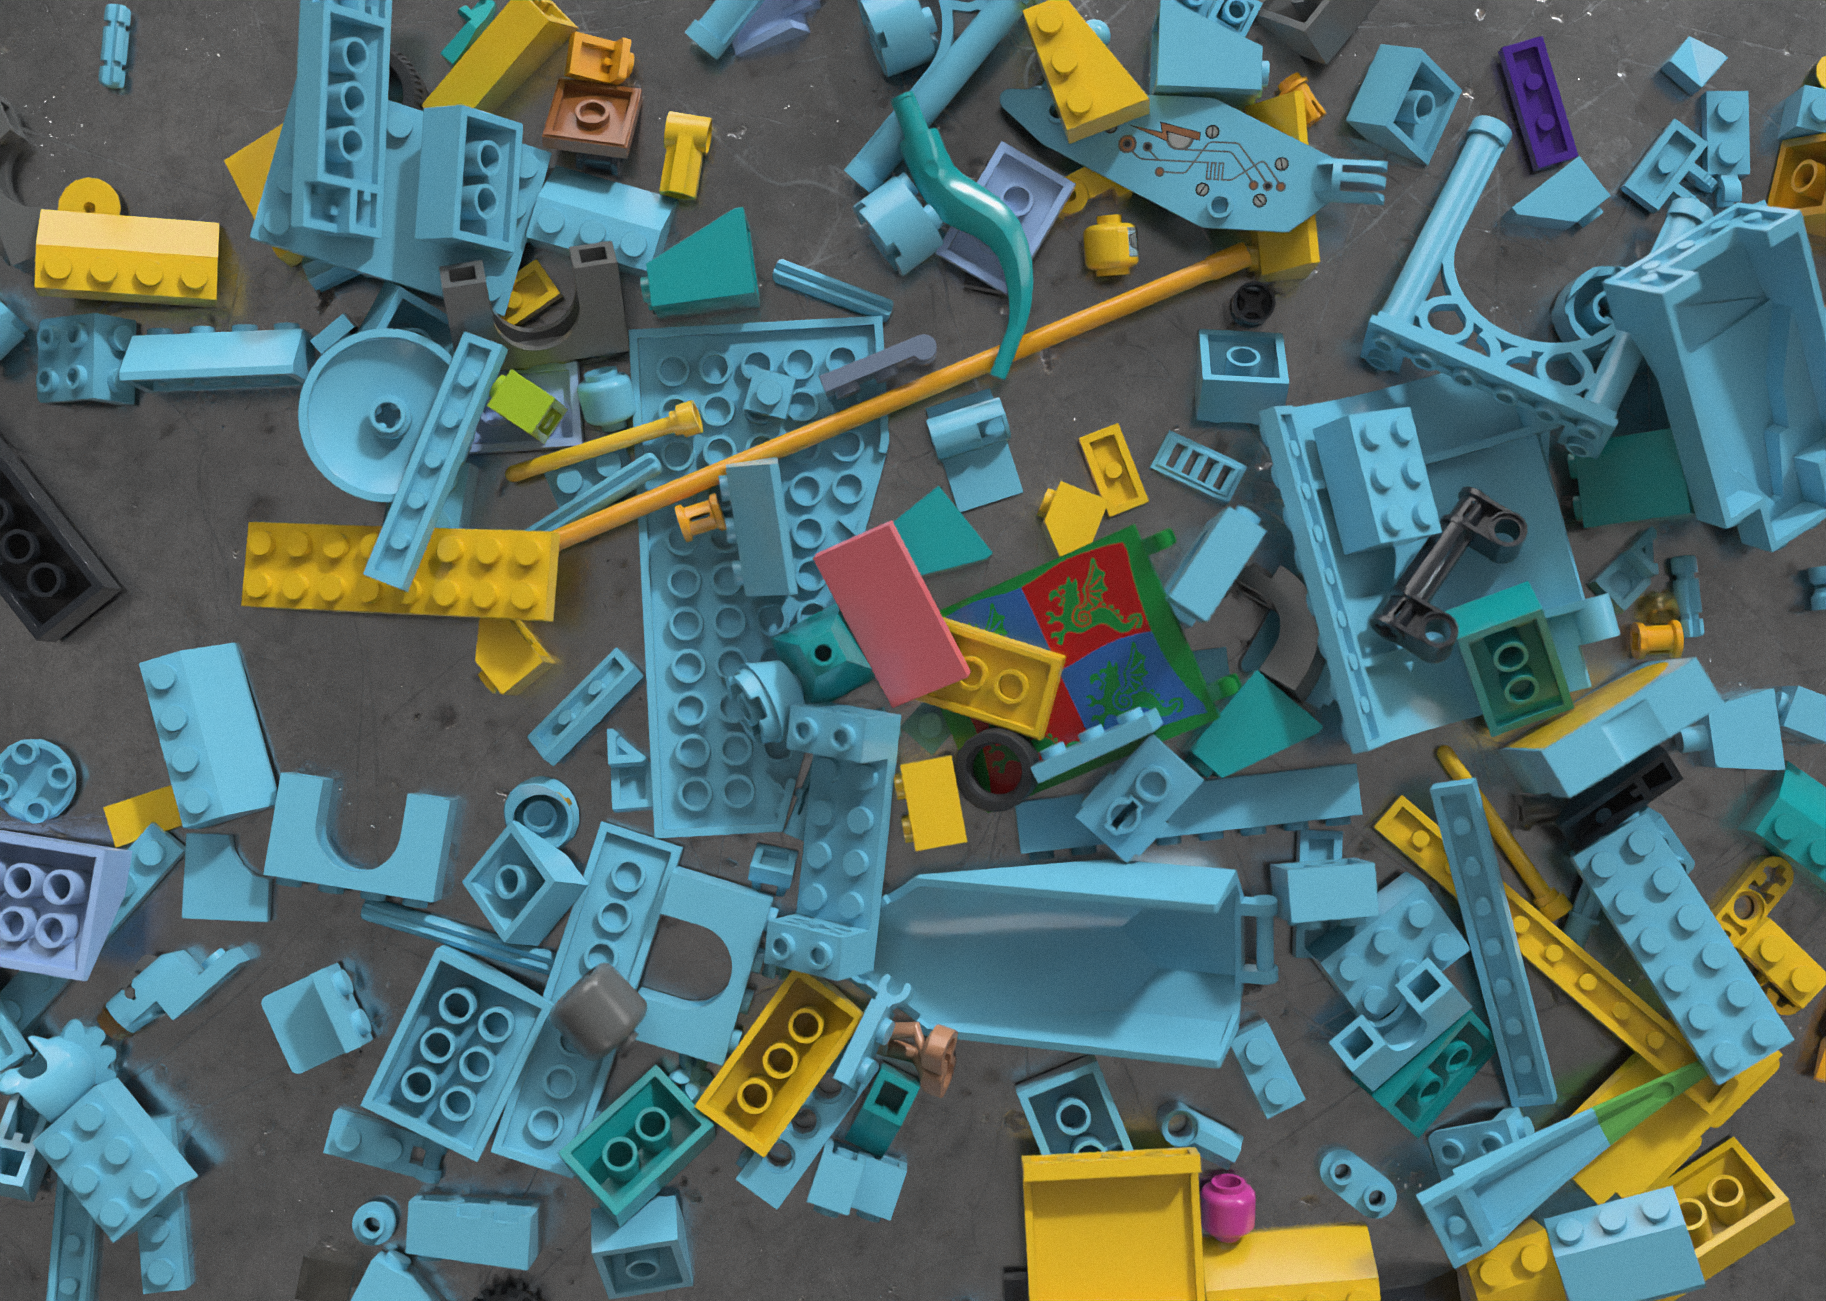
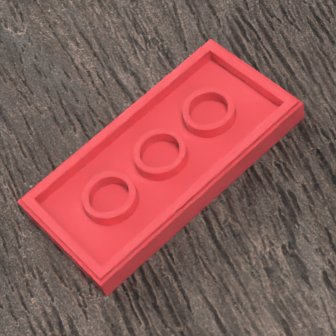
(892, 614)

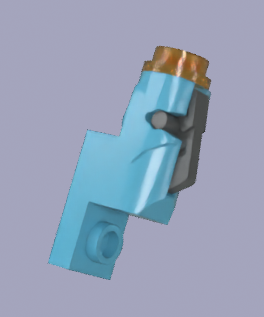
(165, 985)

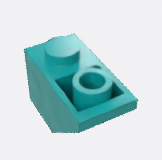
(883, 1109)

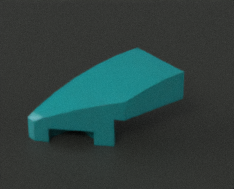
(475, 24)

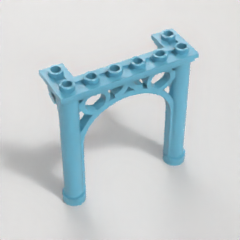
(934, 89)
(1393, 336)

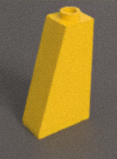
(504, 56)

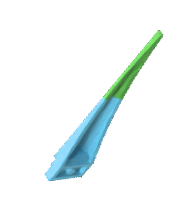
(1505, 1186)

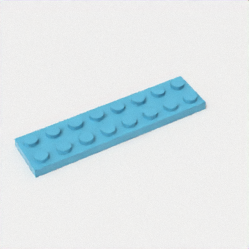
(608, 924)

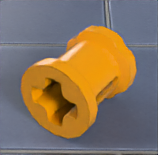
(687, 514)
(1656, 639)

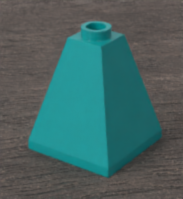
(829, 679)

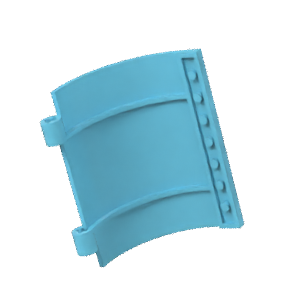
(1463, 443)

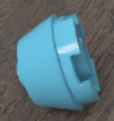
(765, 698)

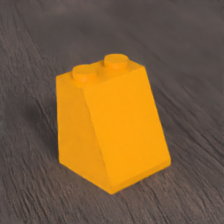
(1801, 180)

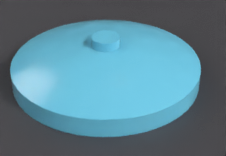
(369, 407)

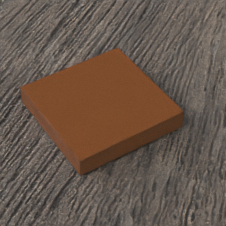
(592, 118)

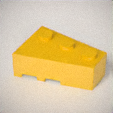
(1081, 72)

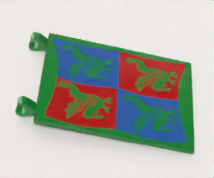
(1119, 646)

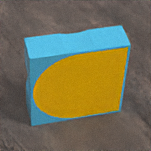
(1610, 726)

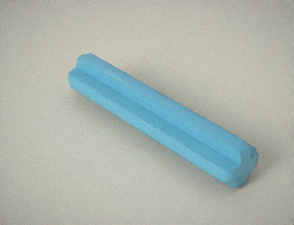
(832, 290)

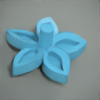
(691, 1075)

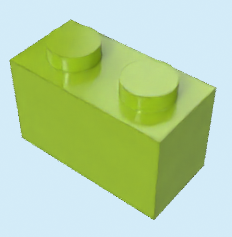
(526, 405)

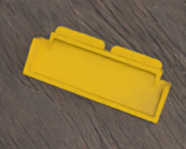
(1663, 1140)

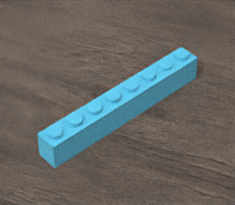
(1215, 806)

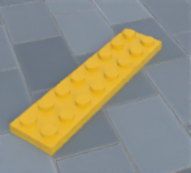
(458, 576)

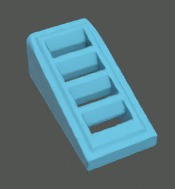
(1206, 489)

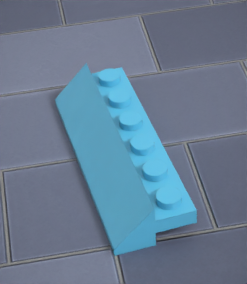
(341, 117)

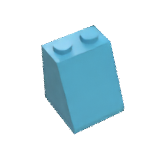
(1203, 59)

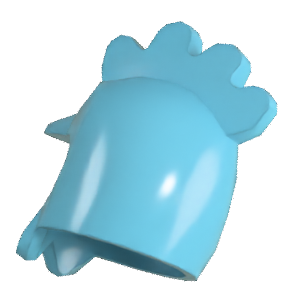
(61, 1069)

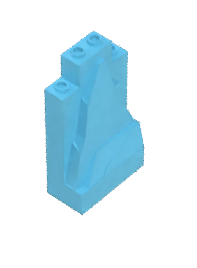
(1741, 366)

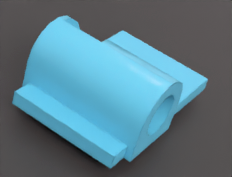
(974, 449)
(1136, 800)

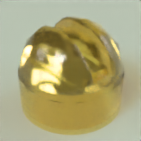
(1660, 607)

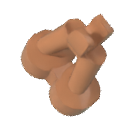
(931, 1057)

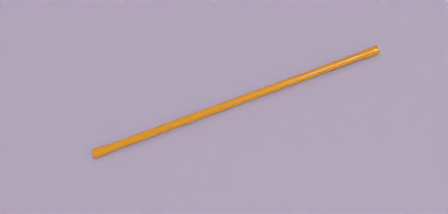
(1211, 268)

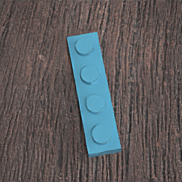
(164, 1237)

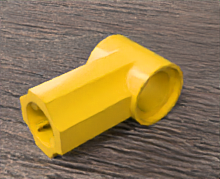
(686, 142)

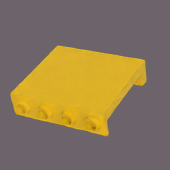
(1114, 1226)

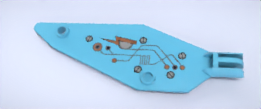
(1208, 162)

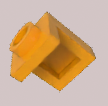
(598, 59)

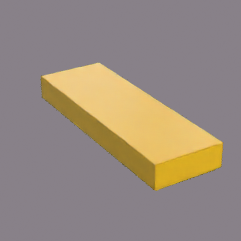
(132, 816)

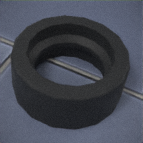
(968, 782)

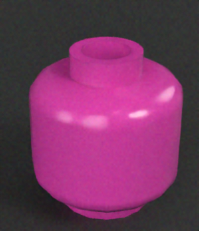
(1227, 1207)

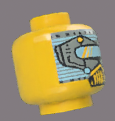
(1111, 246)

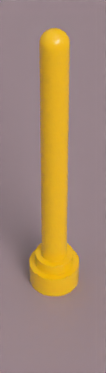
(682, 420)
(1548, 900)

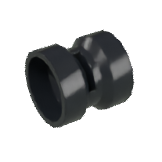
(1257, 299)

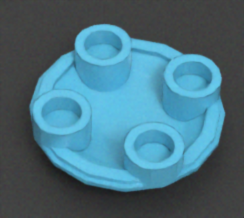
(35, 780)

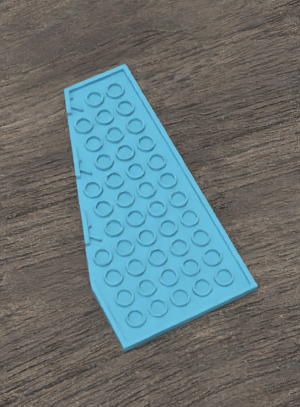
(694, 617)

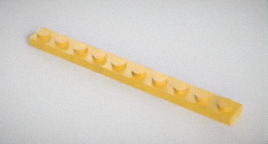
(1561, 960)

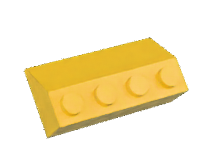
(1278, 254)
(127, 259)
(780, 1060)
(1728, 1206)
(1293, 1265)

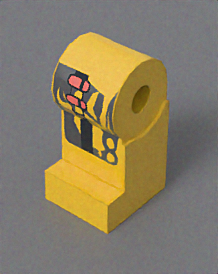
(1090, 189)

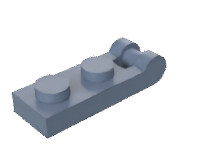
(879, 366)

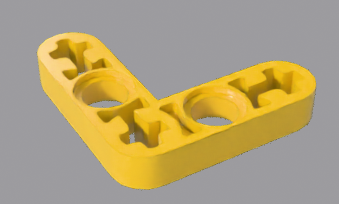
(1737, 928)

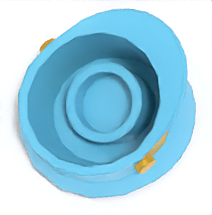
(545, 809)

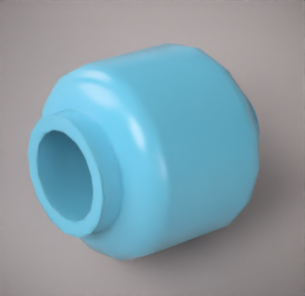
(607, 398)

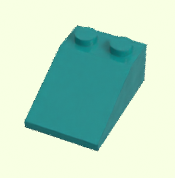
(1511, 659)

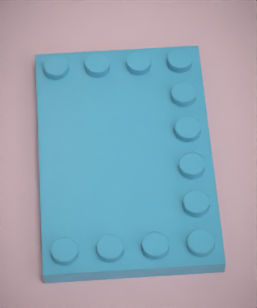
(398, 255)

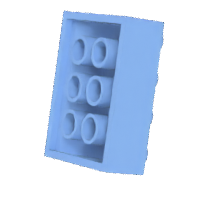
(57, 902)

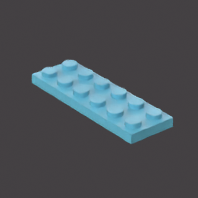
(1681, 949)

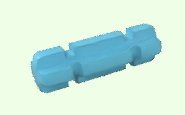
(114, 46)
(1688, 594)

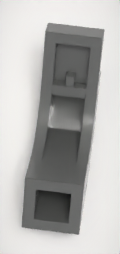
(1296, 658)

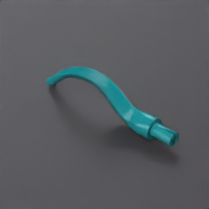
(971, 210)

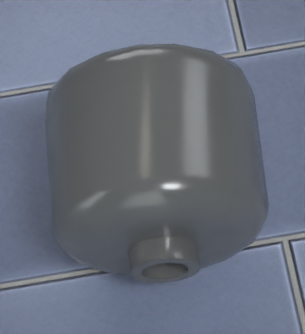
(599, 1012)

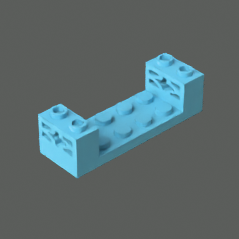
(843, 840)

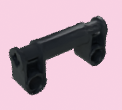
(1434, 564)

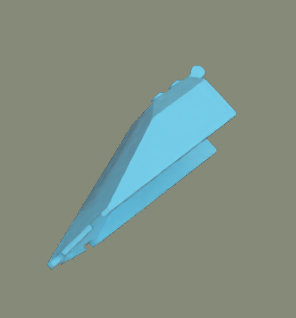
(1078, 957)

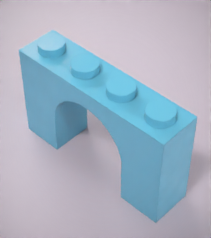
(1212, 564)
(302, 852)
(739, 918)

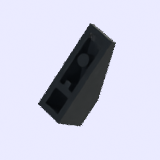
(1617, 797)

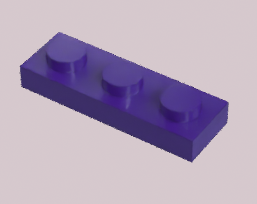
(1538, 103)

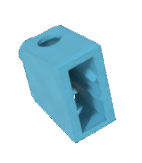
(1738, 734)

